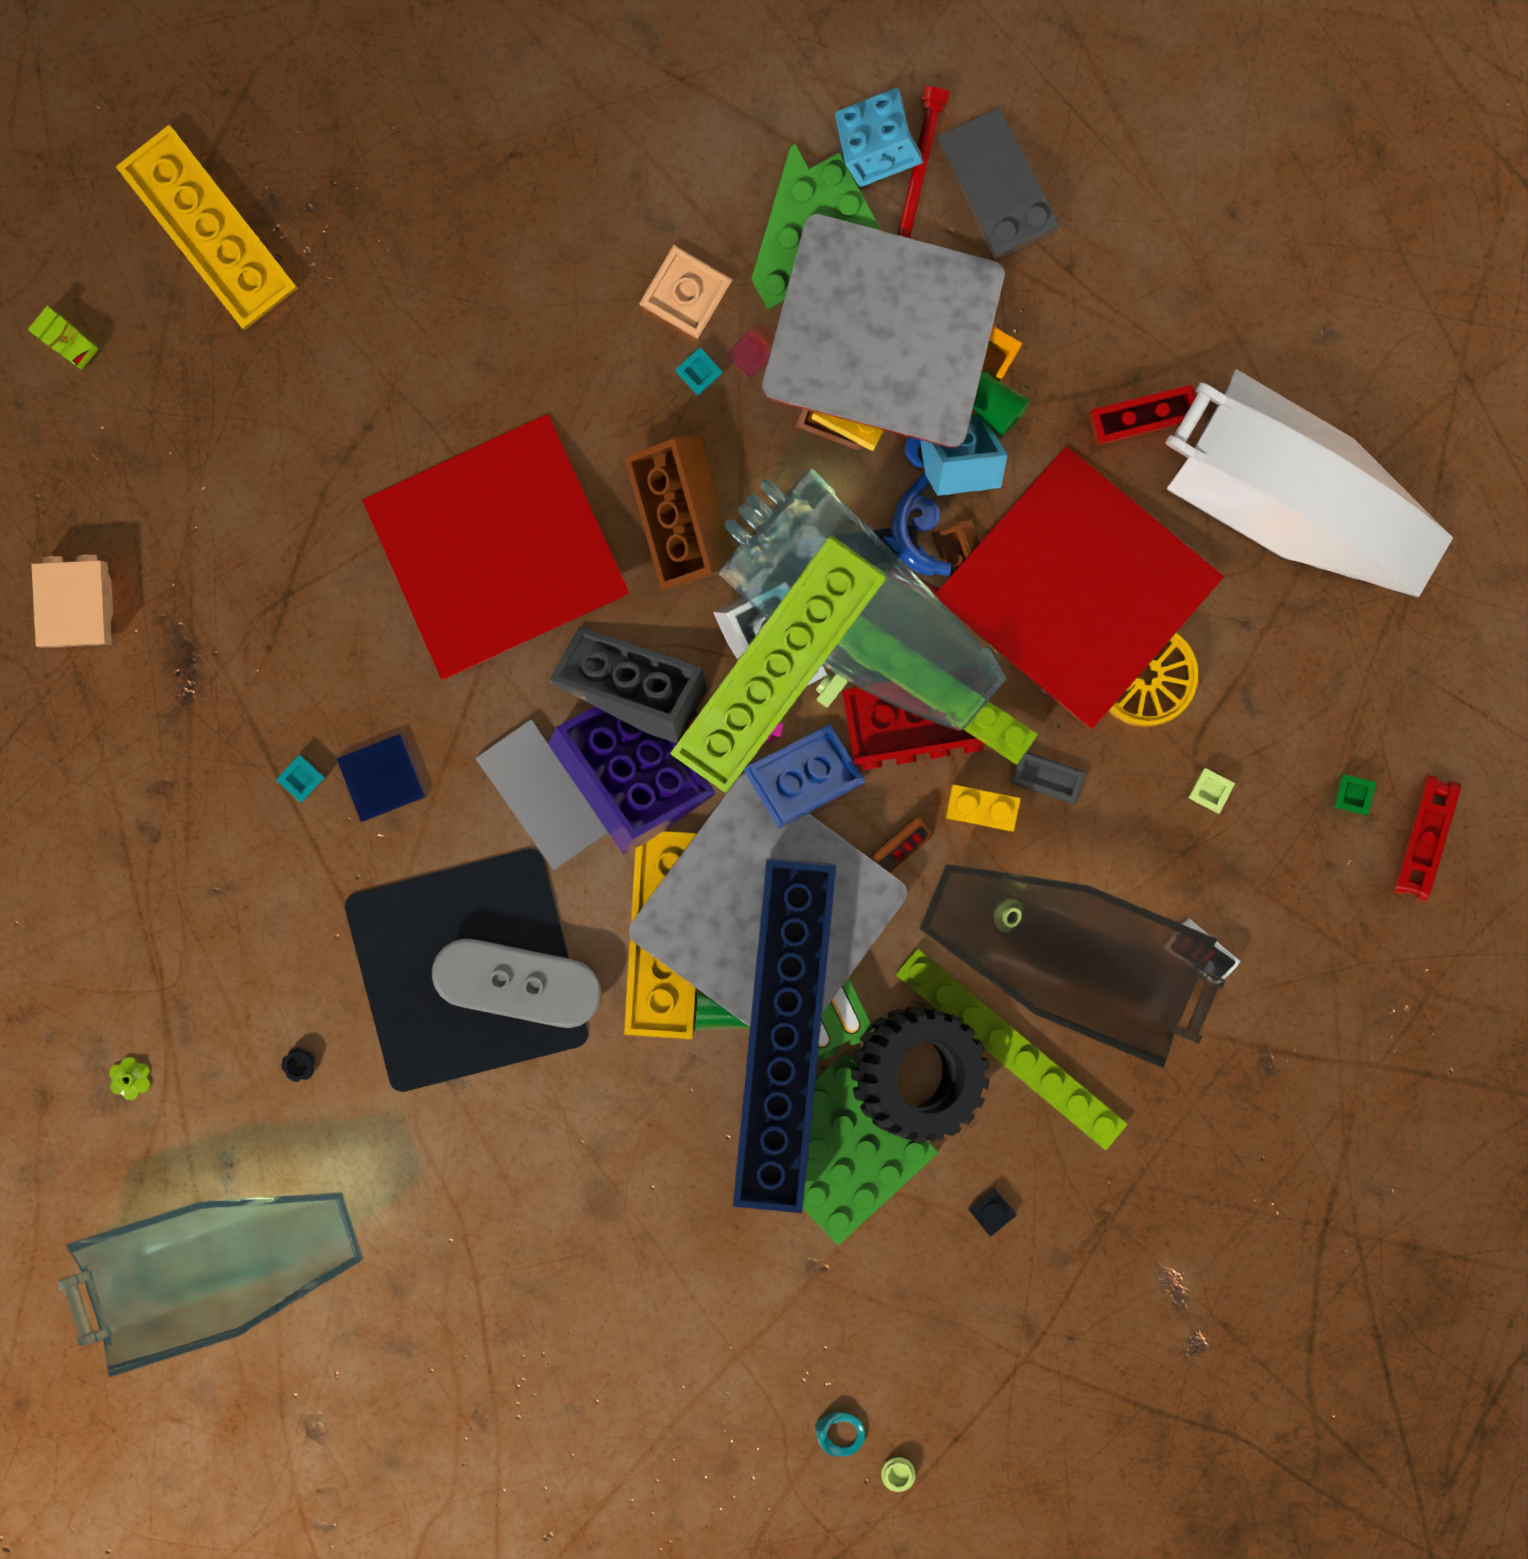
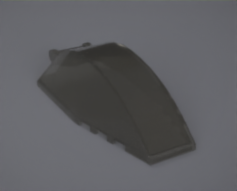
(1077, 956)

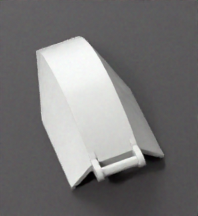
(1303, 489)

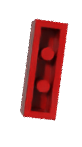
(1140, 415)

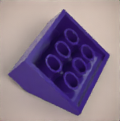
(627, 776)

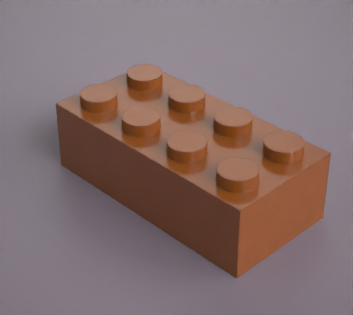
(679, 510)

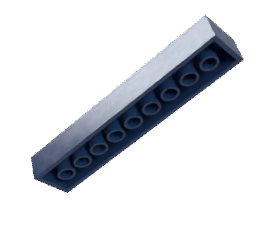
(784, 1035)

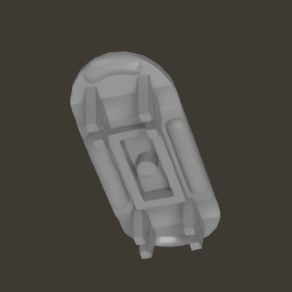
(516, 983)

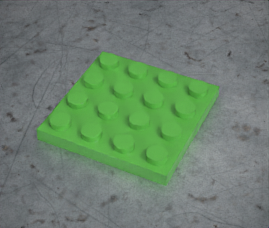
(851, 1160)

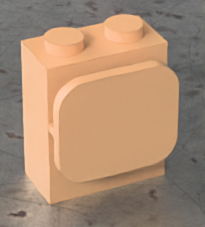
(72, 602)

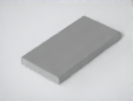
(541, 794)

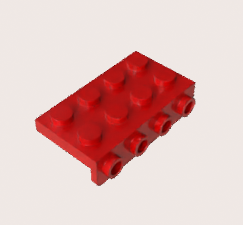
(887, 732)

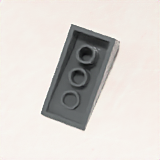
(998, 184)
(632, 683)

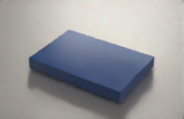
(804, 776)

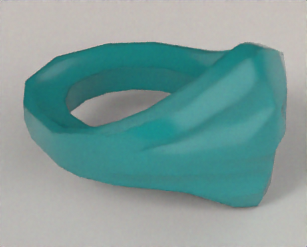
(823, 1425)

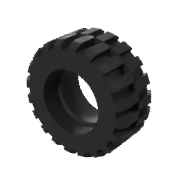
(960, 1081)

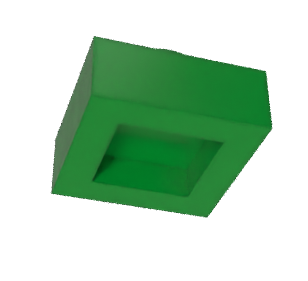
(1354, 794)

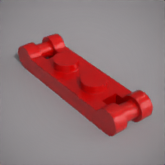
(1427, 837)

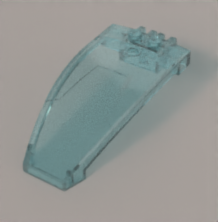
(902, 641)

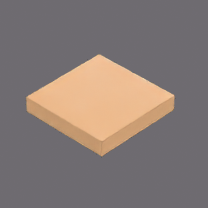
(686, 292)

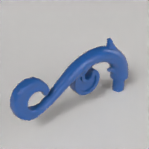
(929, 516)

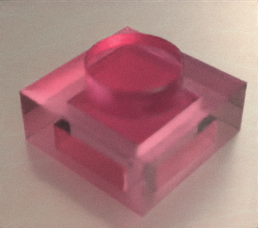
(749, 355)

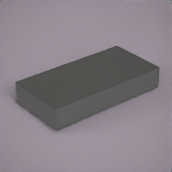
(1048, 777)

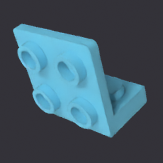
(876, 138)

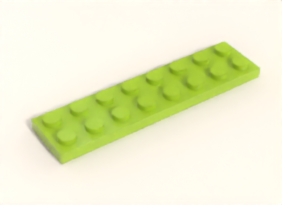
(778, 663)

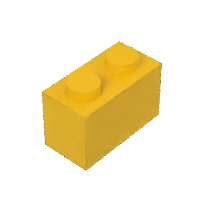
(982, 808)

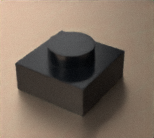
(992, 1212)

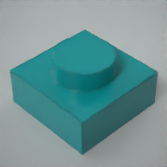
(699, 371)
(301, 778)

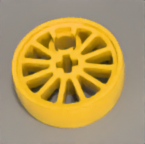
(1179, 705)

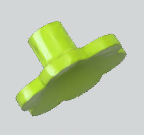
(137, 1077)

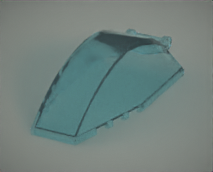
(205, 1272)

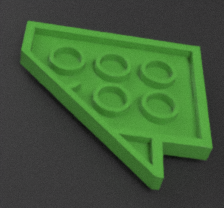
(803, 192)

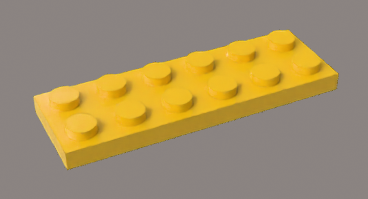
(206, 227)
(656, 997)

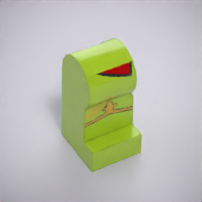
(63, 338)

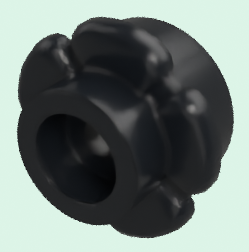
(289, 1065)

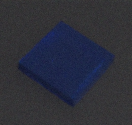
(381, 777)

